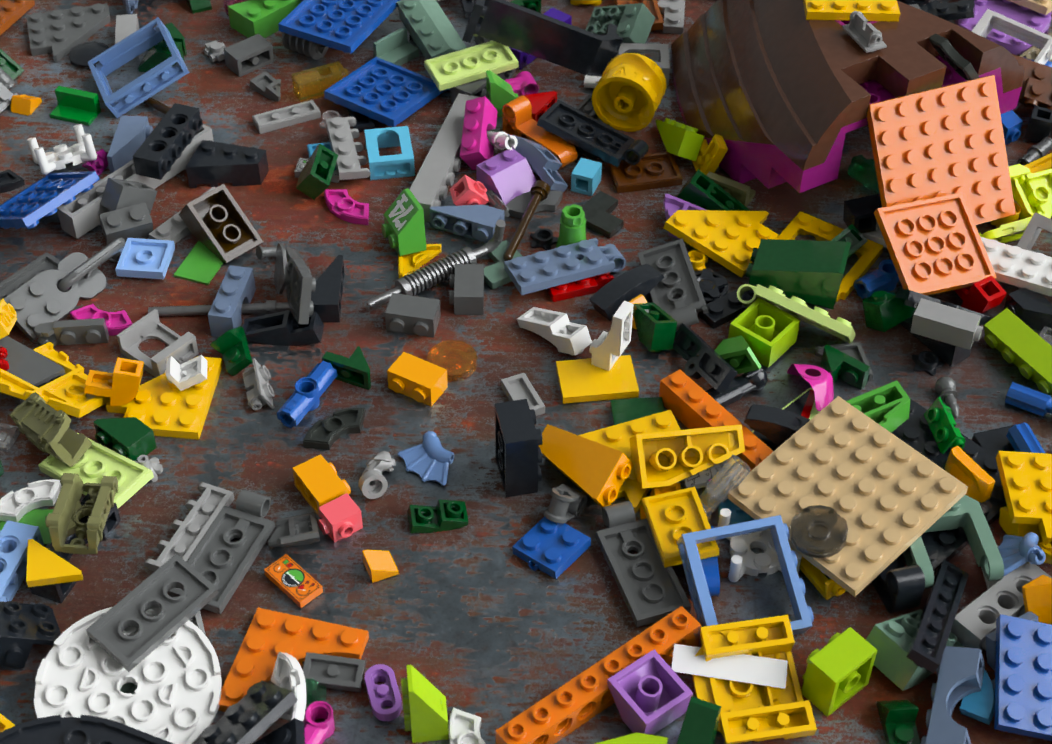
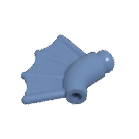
(428, 459)
(1020, 550)

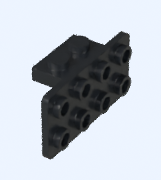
(21, 628)

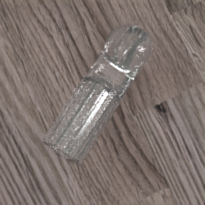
(723, 483)

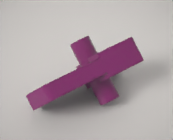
(99, 164)

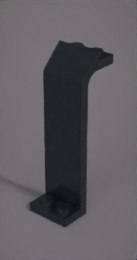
(543, 36)

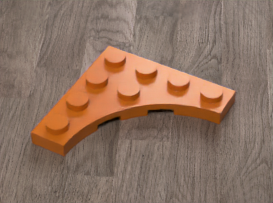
(287, 633)

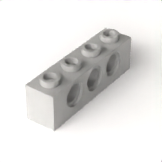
(1002, 598)

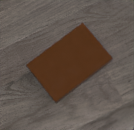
(651, 172)

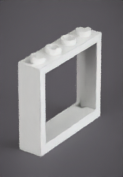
(1017, 30)

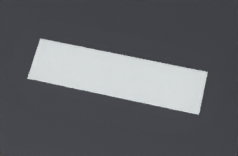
(735, 668)

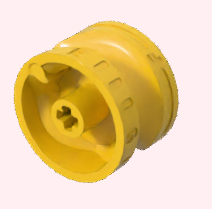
(629, 92)

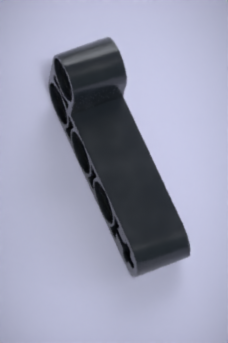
(900, 586)

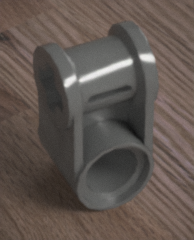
(565, 504)

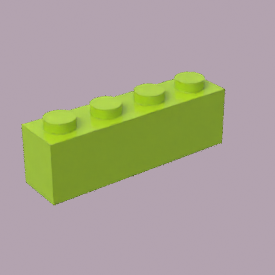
(1022, 348)

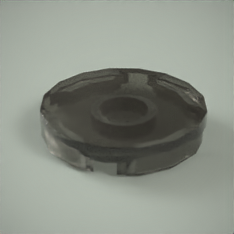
(818, 531)

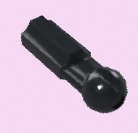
(740, 386)

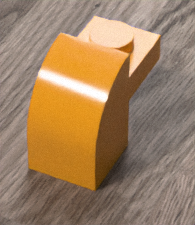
(120, 385)

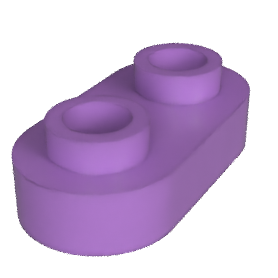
(384, 694)

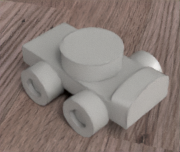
(214, 51)

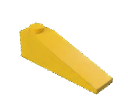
(675, 455)

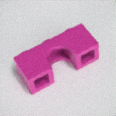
(478, 119)

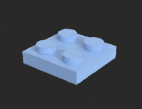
(145, 258)

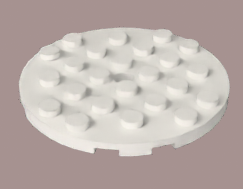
(175, 683)

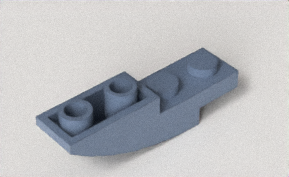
(541, 162)

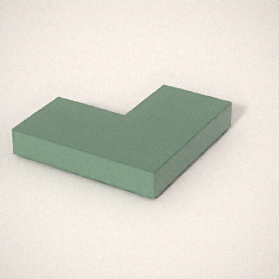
(495, 274)

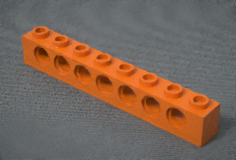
(589, 692)

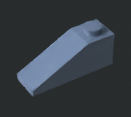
(127, 139)

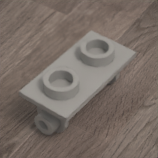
(864, 33)
(257, 385)

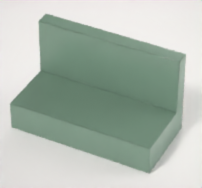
(395, 48)

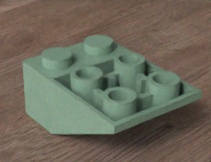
(632, 21)
(893, 642)

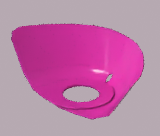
(820, 381)

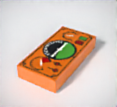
(293, 581)

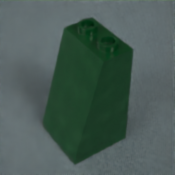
(800, 268)

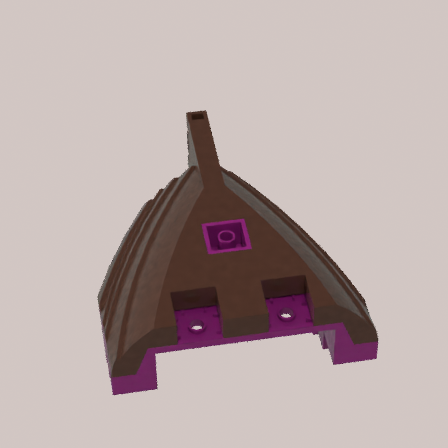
(796, 86)

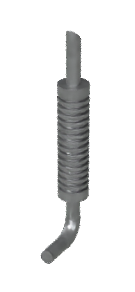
(439, 270)

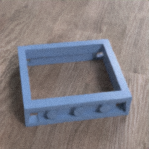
(148, 83)
(787, 558)

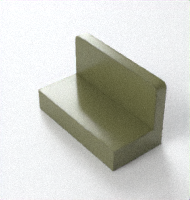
(737, 190)

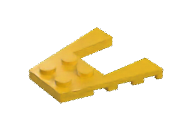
(62, 393)

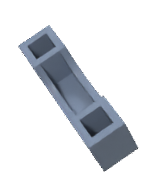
(958, 676)

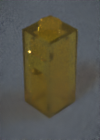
(314, 81)

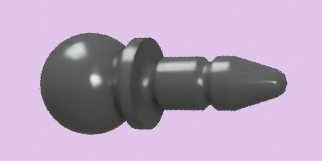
(946, 388)

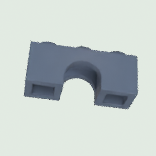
(236, 289)

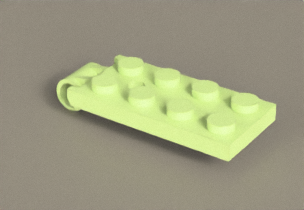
(796, 307)

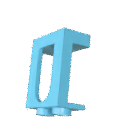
(390, 165)

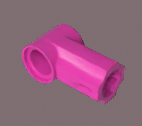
(523, 84)
(317, 732)

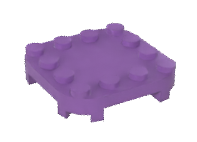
(1013, 11)

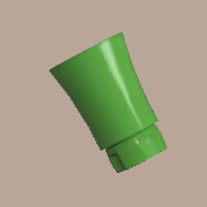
(572, 226)

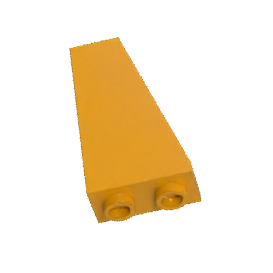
(588, 464)

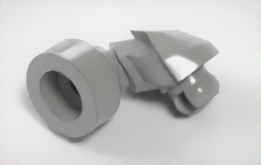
(372, 481)

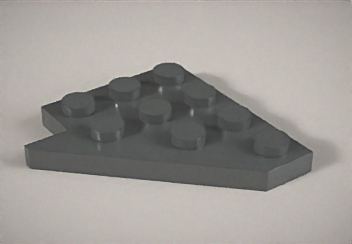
(64, 29)

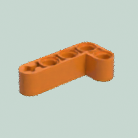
(518, 121)

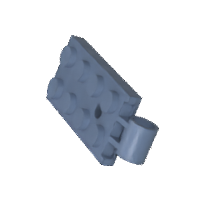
(563, 265)

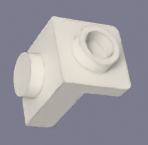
(187, 373)

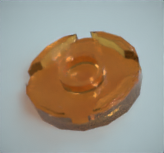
(456, 357)

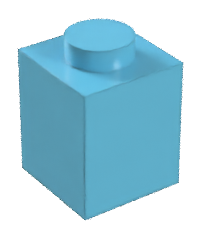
(586, 176)

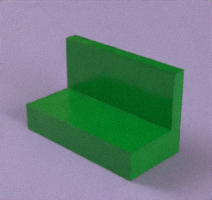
(76, 106)

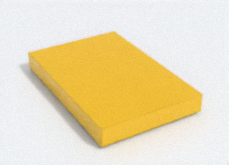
(585, 382)
(675, 515)

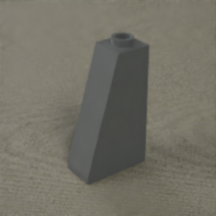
(29, 365)

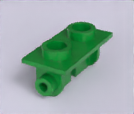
(942, 426)

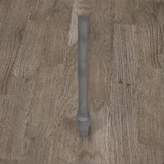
(269, 307)

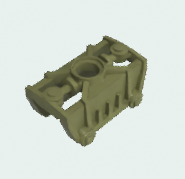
(49, 430)
(69, 511)

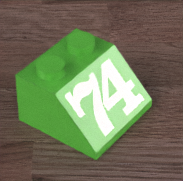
(405, 224)

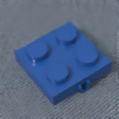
(551, 547)

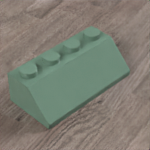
(429, 27)

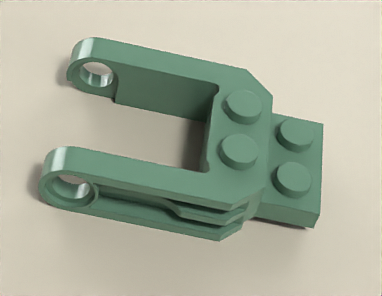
(969, 515)

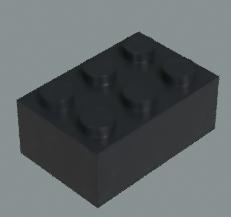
(517, 447)

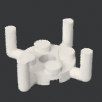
(62, 154)
(744, 560)

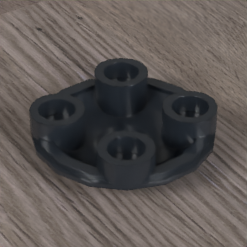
(85, 52)

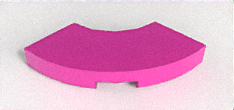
(345, 207)
(115, 321)

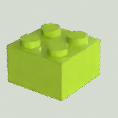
(766, 331)
(838, 671)

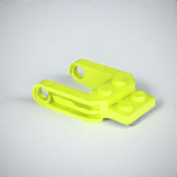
(1033, 195)

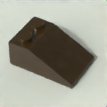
(220, 224)

